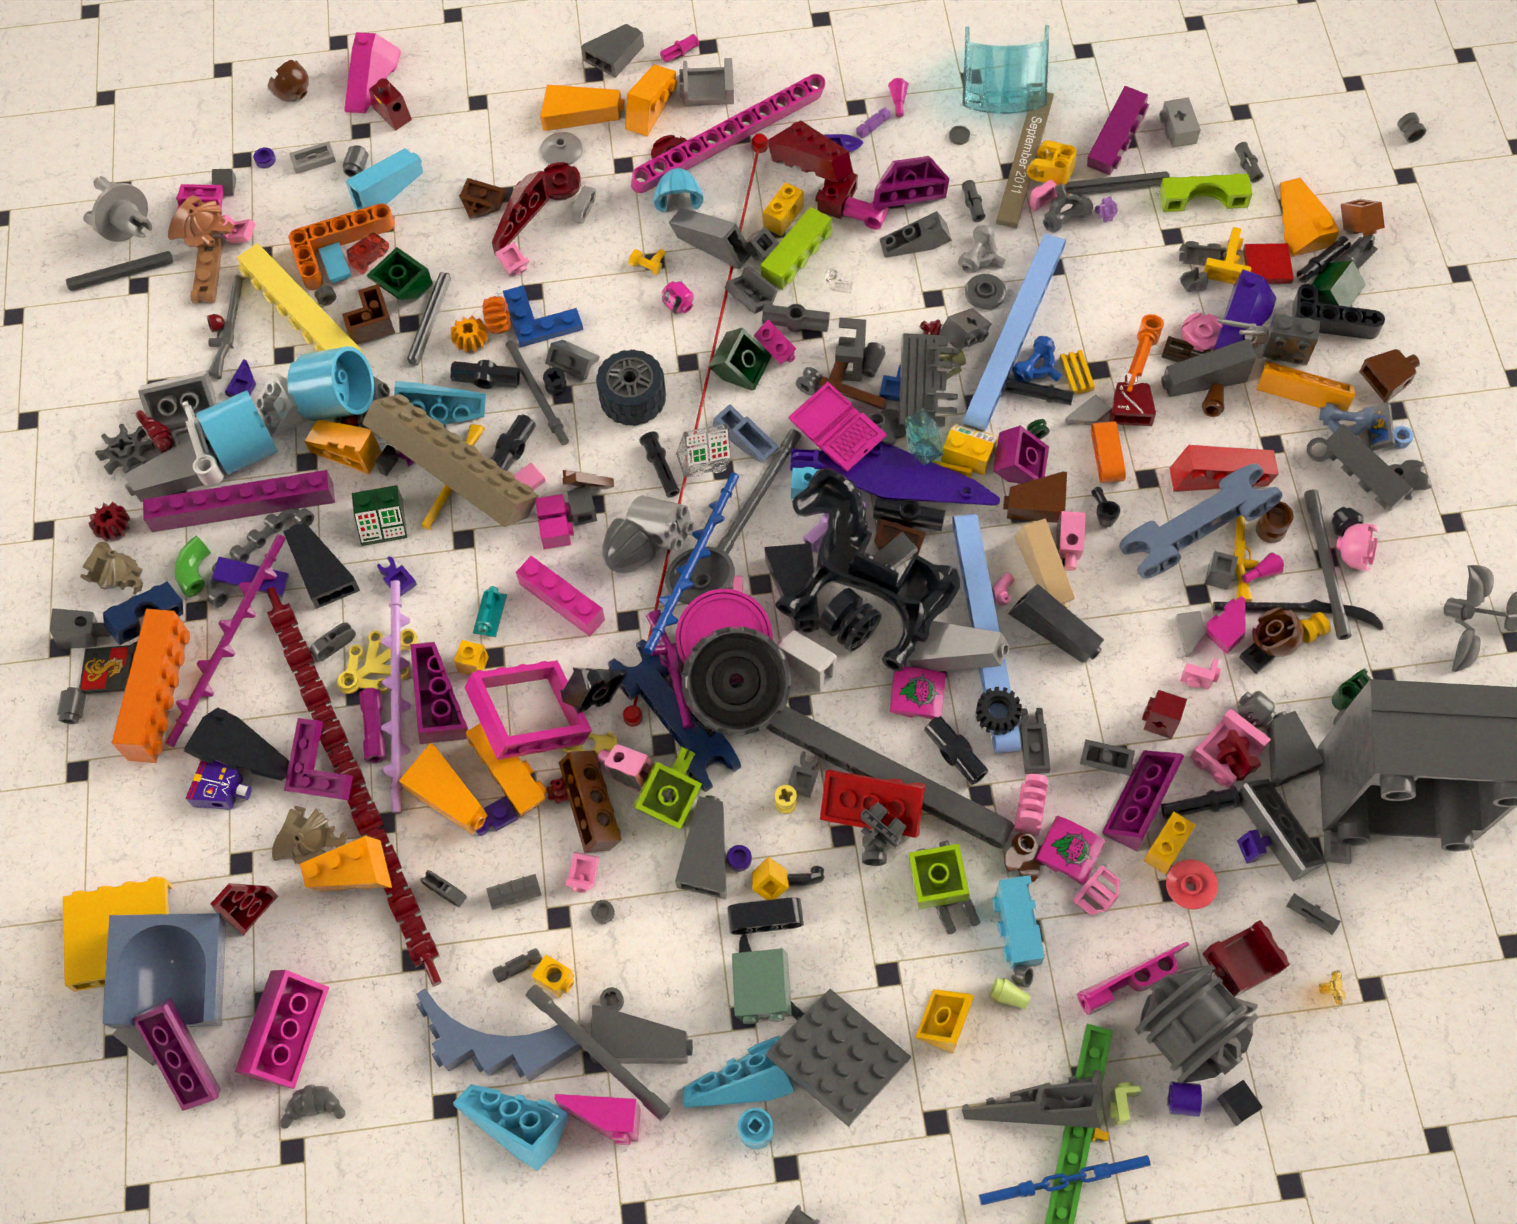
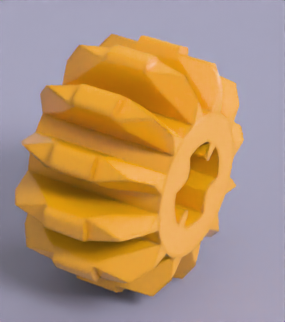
(469, 334)

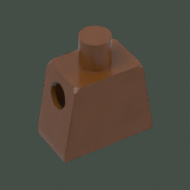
(1389, 372)

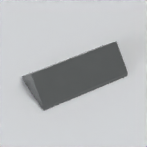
(1275, 819)

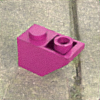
(1230, 626)

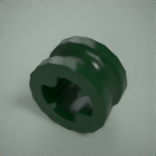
(1038, 428)

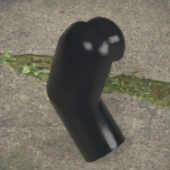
(806, 879)

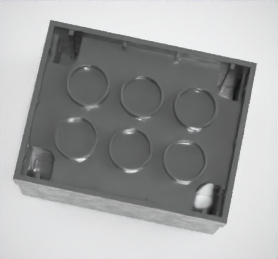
(1421, 762)

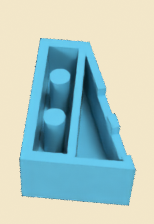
(1018, 922)

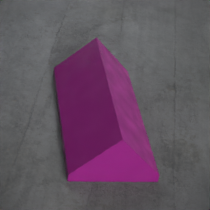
(1142, 797)
(177, 1055)

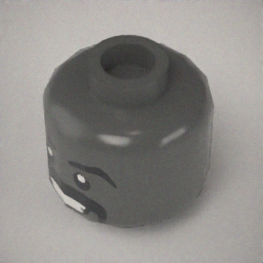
(1256, 708)

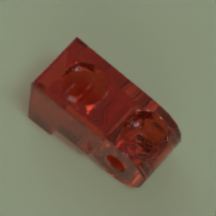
(366, 252)

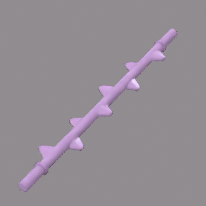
(398, 705)

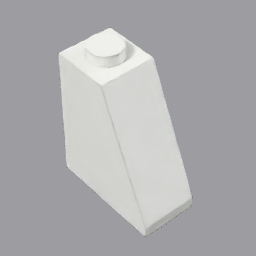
(809, 659)

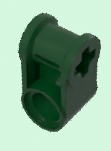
(1351, 688)

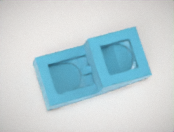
(335, 262)

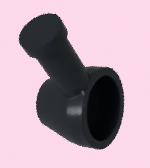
(1106, 511)

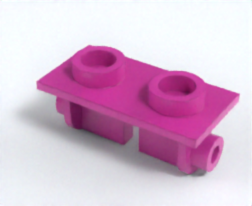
(775, 343)

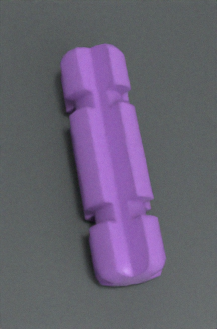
(873, 122)

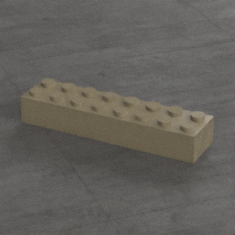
(450, 459)

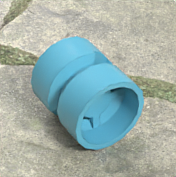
(755, 1128)

